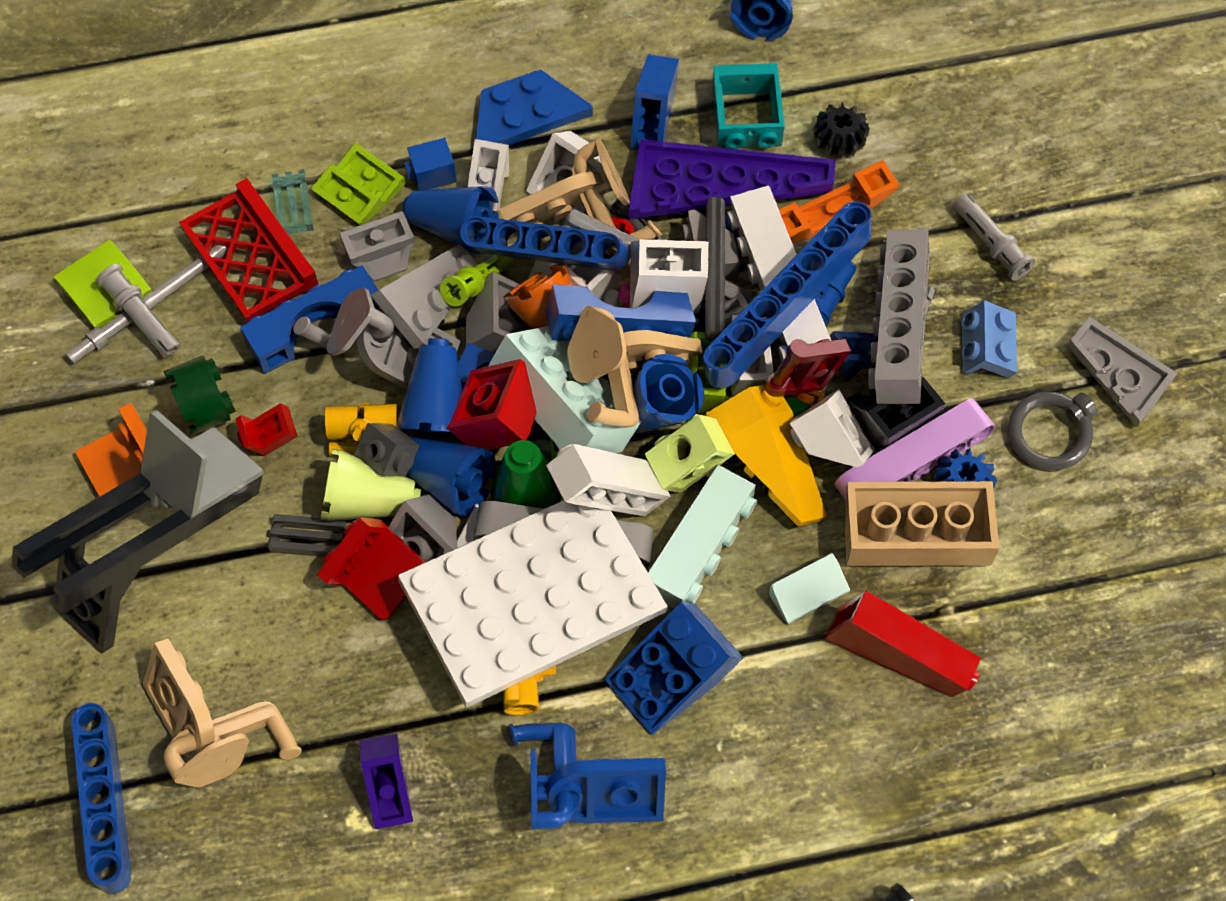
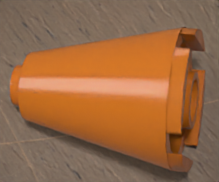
(531, 296)

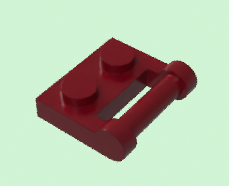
(816, 367)

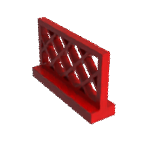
(276, 243)

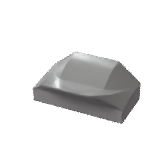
(380, 245)

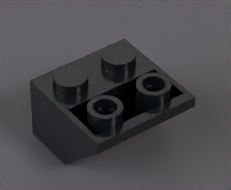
(891, 422)

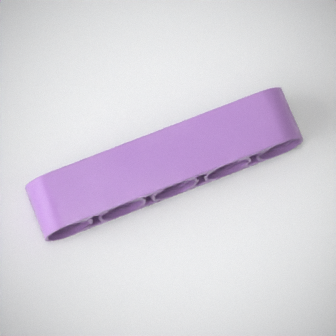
(923, 448)

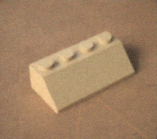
(920, 524)

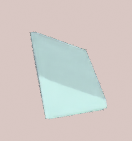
(809, 588)

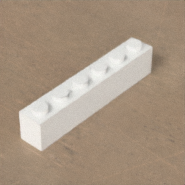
(769, 250)

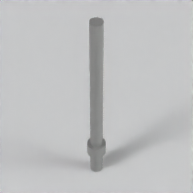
(98, 338)

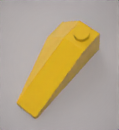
(762, 439)

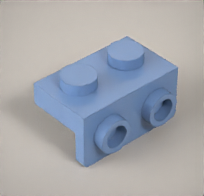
(989, 339)

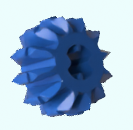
(964, 466)

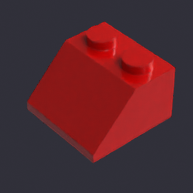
(495, 406)

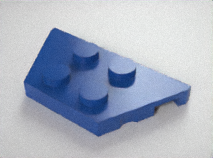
(527, 108)

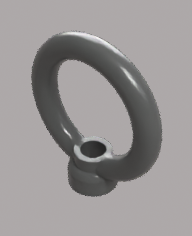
(1079, 411)

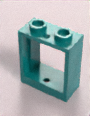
(761, 79)

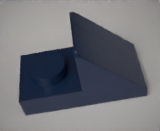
(860, 353)

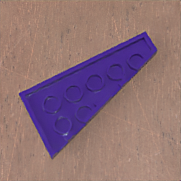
(685, 176)

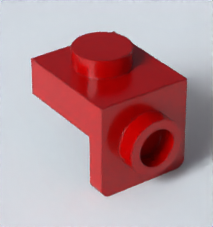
(266, 431)

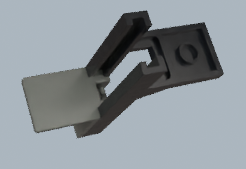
(194, 476)

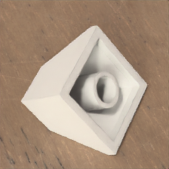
(558, 162)
(832, 432)

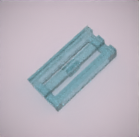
(290, 180)

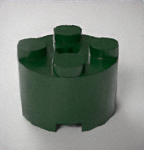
(199, 395)

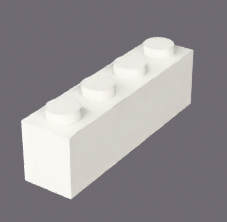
(606, 480)

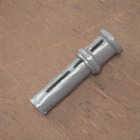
(1001, 246)
(129, 298)

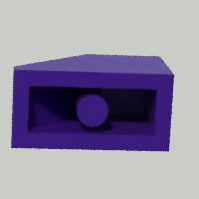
(385, 781)

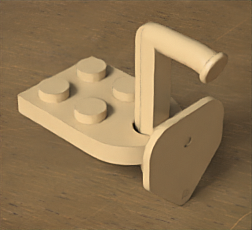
(581, 188)
(603, 348)
(210, 745)

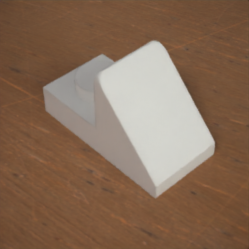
(489, 167)

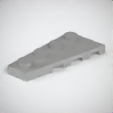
(416, 299)

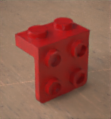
(370, 565)

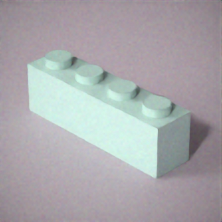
(701, 536)

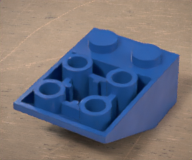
(673, 667)

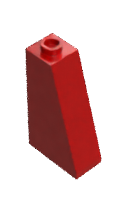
(903, 645)

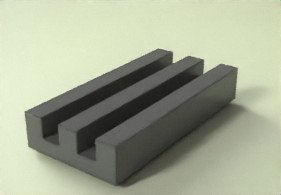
(301, 522)

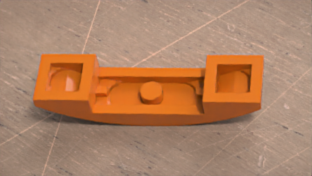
(868, 186)

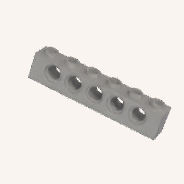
(901, 317)

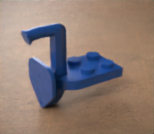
(590, 788)

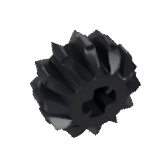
(841, 130)

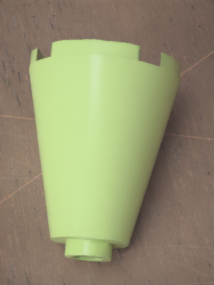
(360, 491)

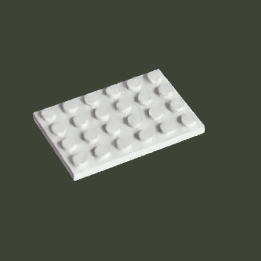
(530, 597)

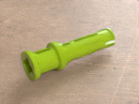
(494, 263)

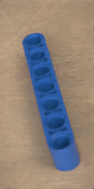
(784, 308)

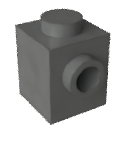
(387, 449)

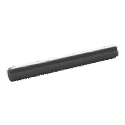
(716, 268)

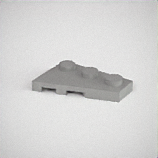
(1121, 369)

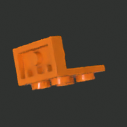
(116, 455)

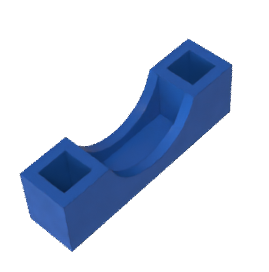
(663, 313)
(272, 335)

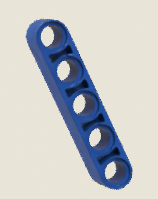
(531, 235)
(110, 812)

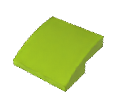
(359, 185)
(80, 285)

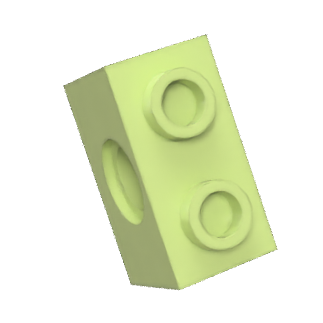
(707, 450)

